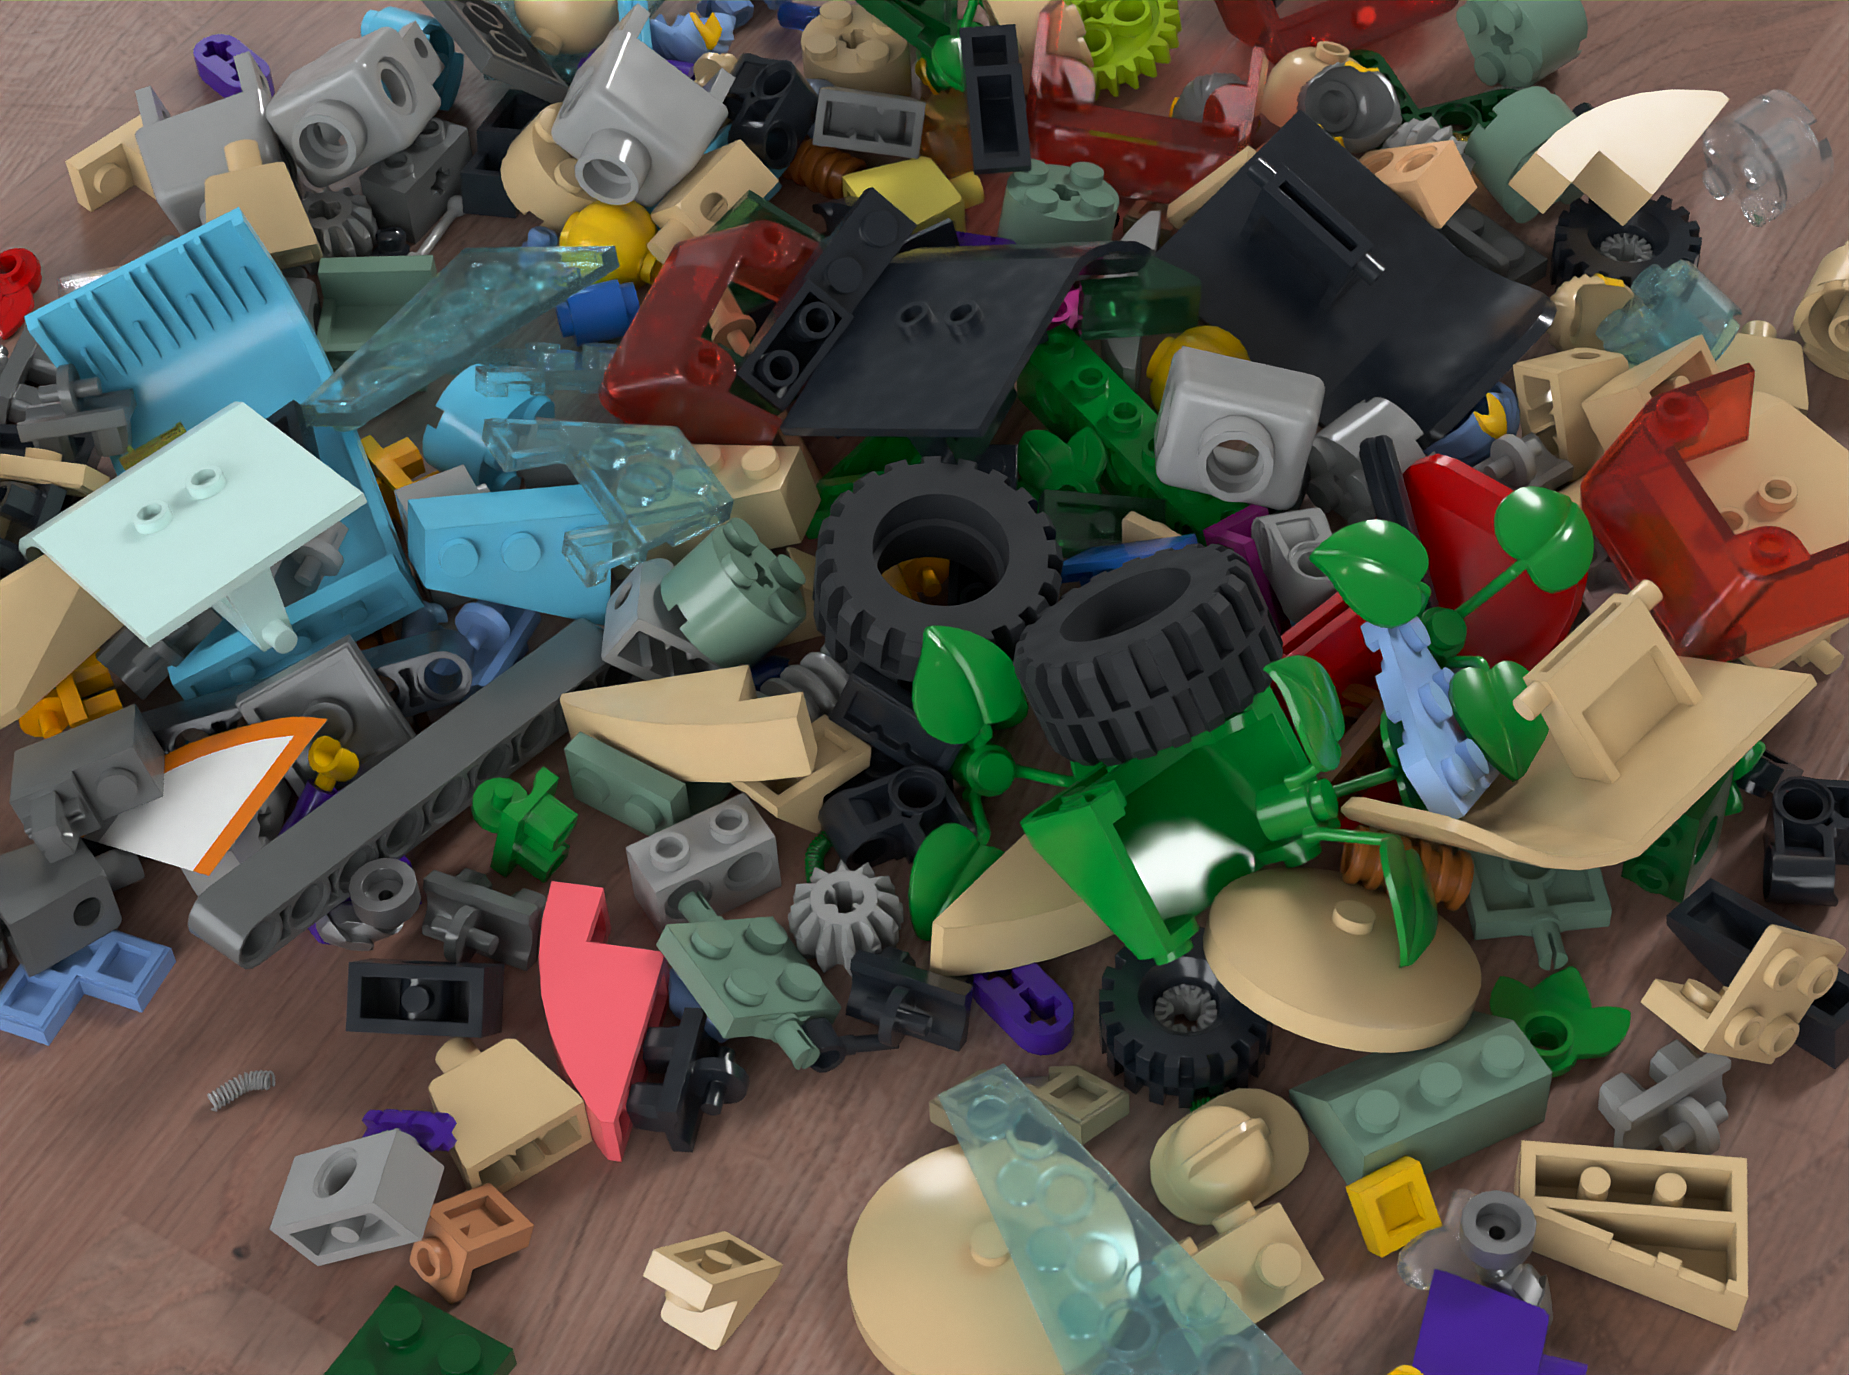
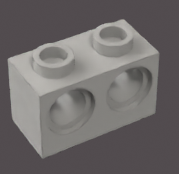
(718, 852)

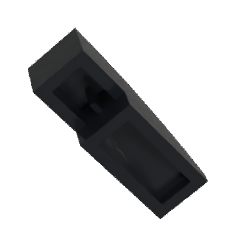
(994, 99)
(481, 177)
(1722, 932)

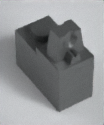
(83, 777)

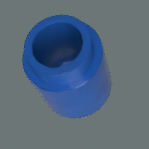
(598, 312)

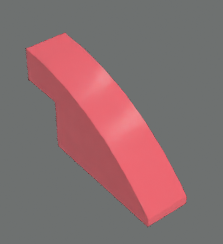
(598, 1007)

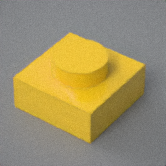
(1393, 1205)

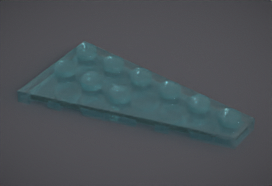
(451, 320)

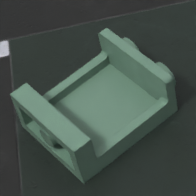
(364, 296)

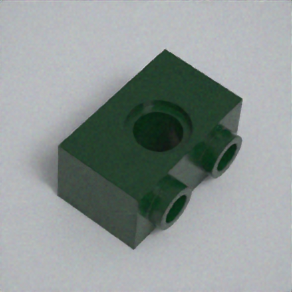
(1685, 849)

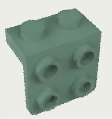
(633, 789)

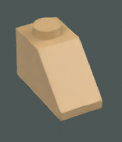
(1626, 394)

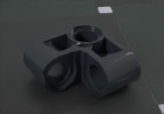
(770, 108)
(890, 816)
(1805, 841)

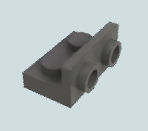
(1493, 246)

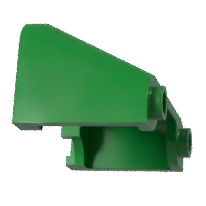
(1170, 831)

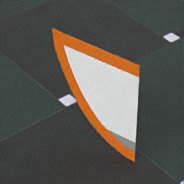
(210, 794)

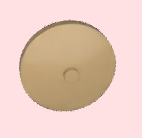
(1329, 960)
(938, 1280)

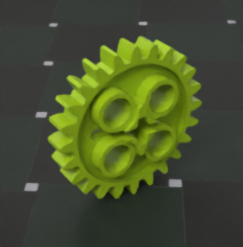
(1128, 38)

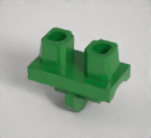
(527, 826)

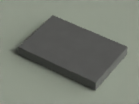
(498, 46)

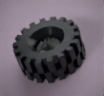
(1594, 242)
(1144, 1043)

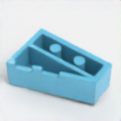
(507, 548)

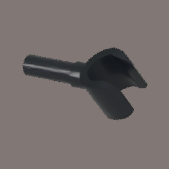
(835, 1048)

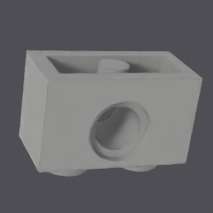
(358, 1197)

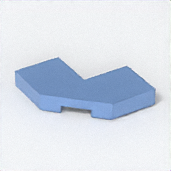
(111, 969)

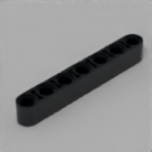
(400, 660)

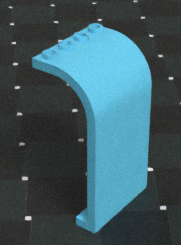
(214, 328)

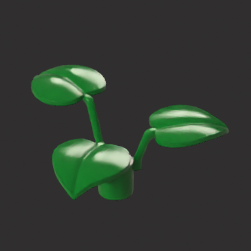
(1380, 577)
(956, 695)
(1308, 804)

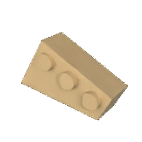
(769, 493)
(1644, 1221)

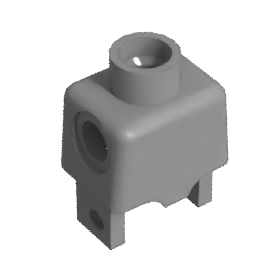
(346, 97)
(637, 118)
(190, 145)
(1227, 399)

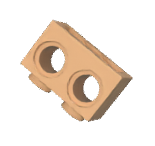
(1425, 177)

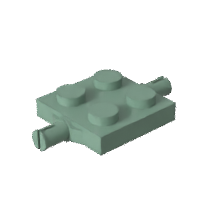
(1534, 902)
(748, 977)

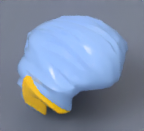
(692, 36)

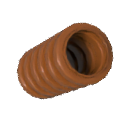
(822, 168)
(1448, 873)

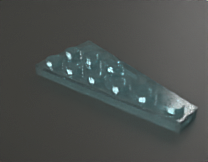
(1091, 1258)

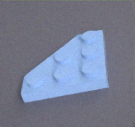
(1436, 753)

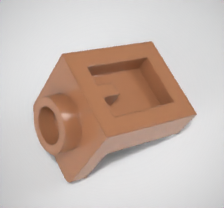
(467, 1235)

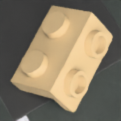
(1256, 1258)

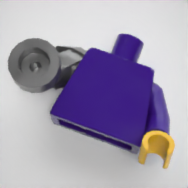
(381, 891)
(1504, 1319)

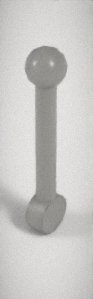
(455, 209)

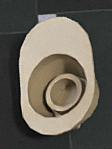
(1228, 1153)

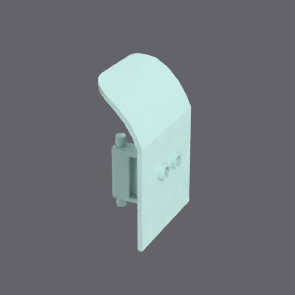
(200, 529)

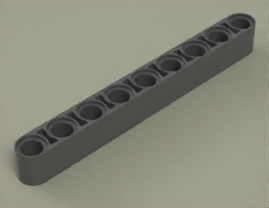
(399, 800)

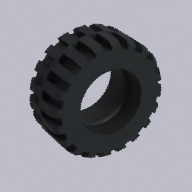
(935, 514)
(1148, 655)

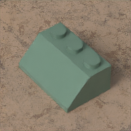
(1428, 1100)

